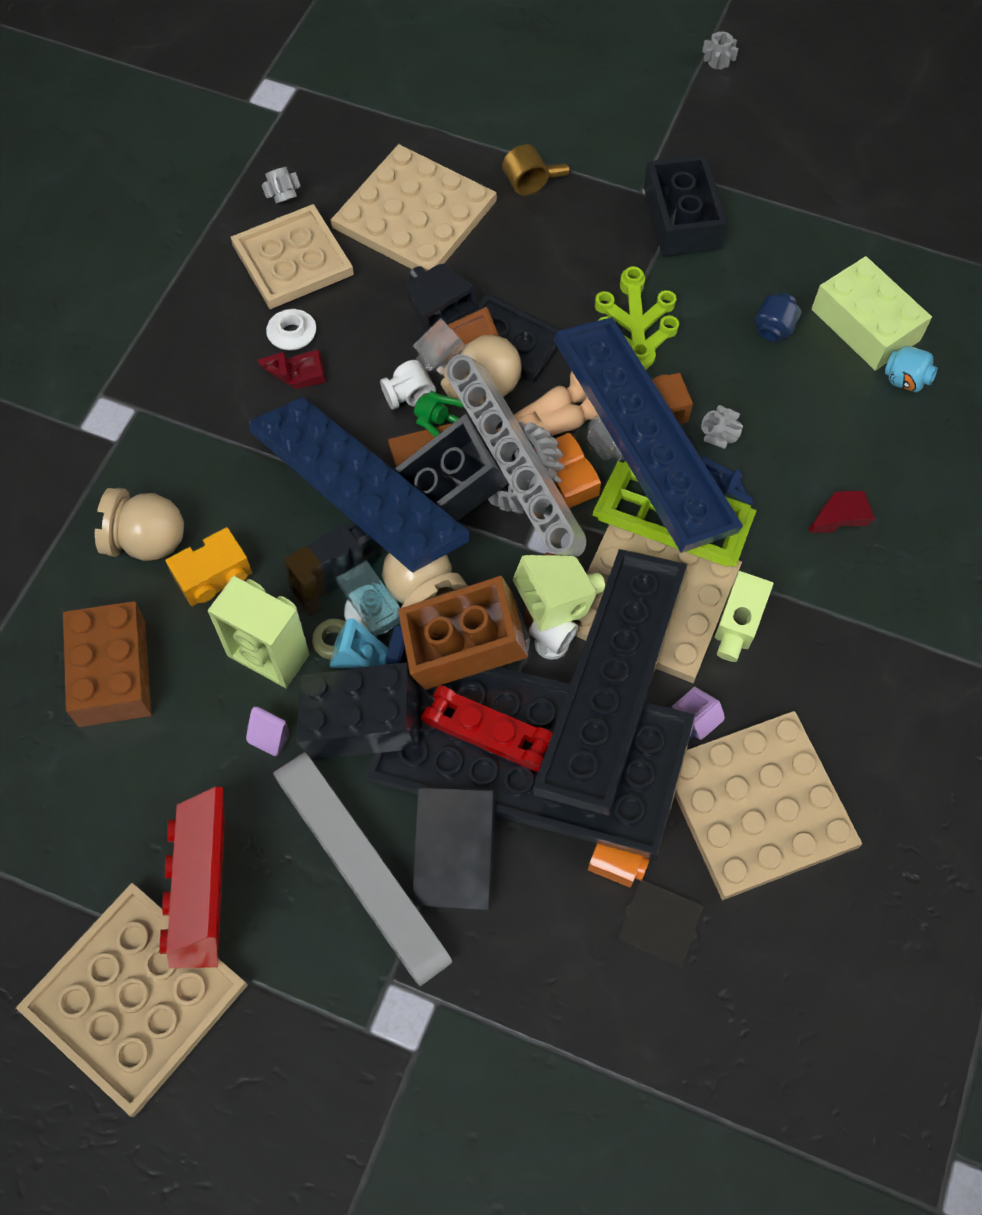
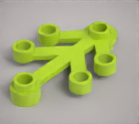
(632, 284)

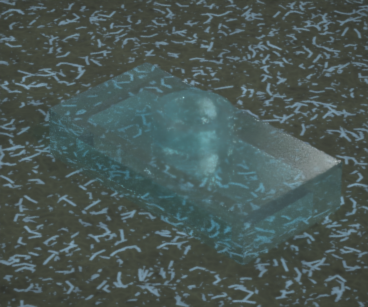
(369, 598)

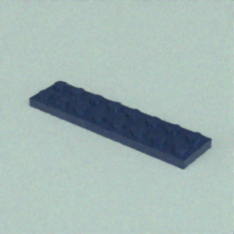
(647, 434)
(360, 484)

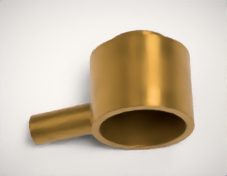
(528, 171)

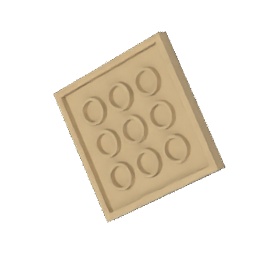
(414, 210)
(697, 608)
(762, 805)
(122, 1007)

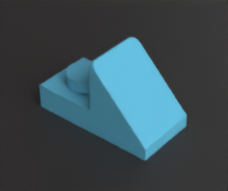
(357, 648)

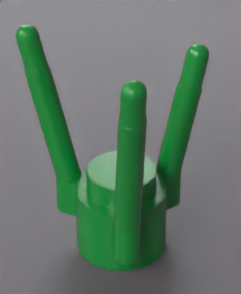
(432, 410)

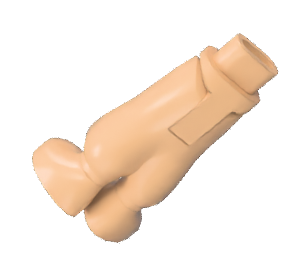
(557, 409)

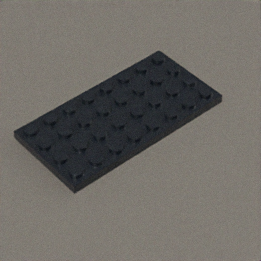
(447, 762)

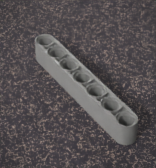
(525, 465)
(363, 869)

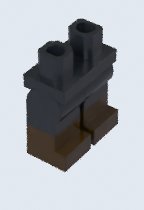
(315, 567)

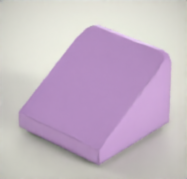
(706, 710)
(267, 731)

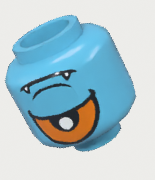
(911, 368)

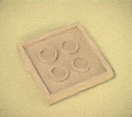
(292, 256)

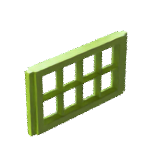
(615, 491)

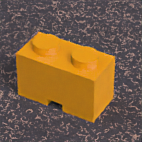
(209, 568)

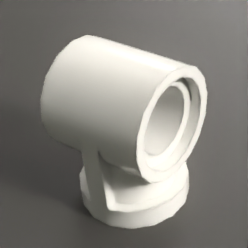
(407, 384)
(554, 641)

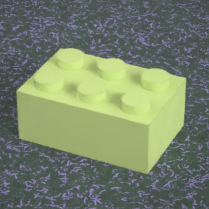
(870, 312)
(260, 630)

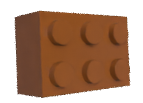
(462, 633)
(106, 664)

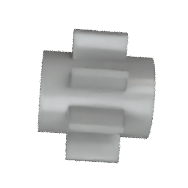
(720, 50)
(281, 185)
(721, 426)

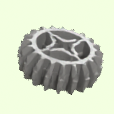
(549, 455)

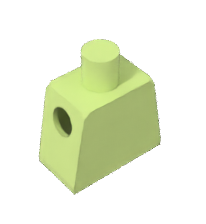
(556, 588)
(745, 608)

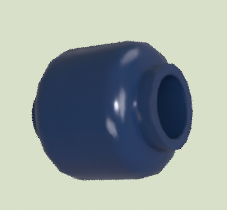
(777, 317)

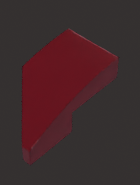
(296, 371)
(843, 509)

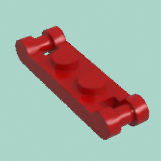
(487, 728)

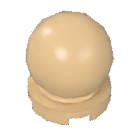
(497, 357)
(143, 526)
(421, 585)

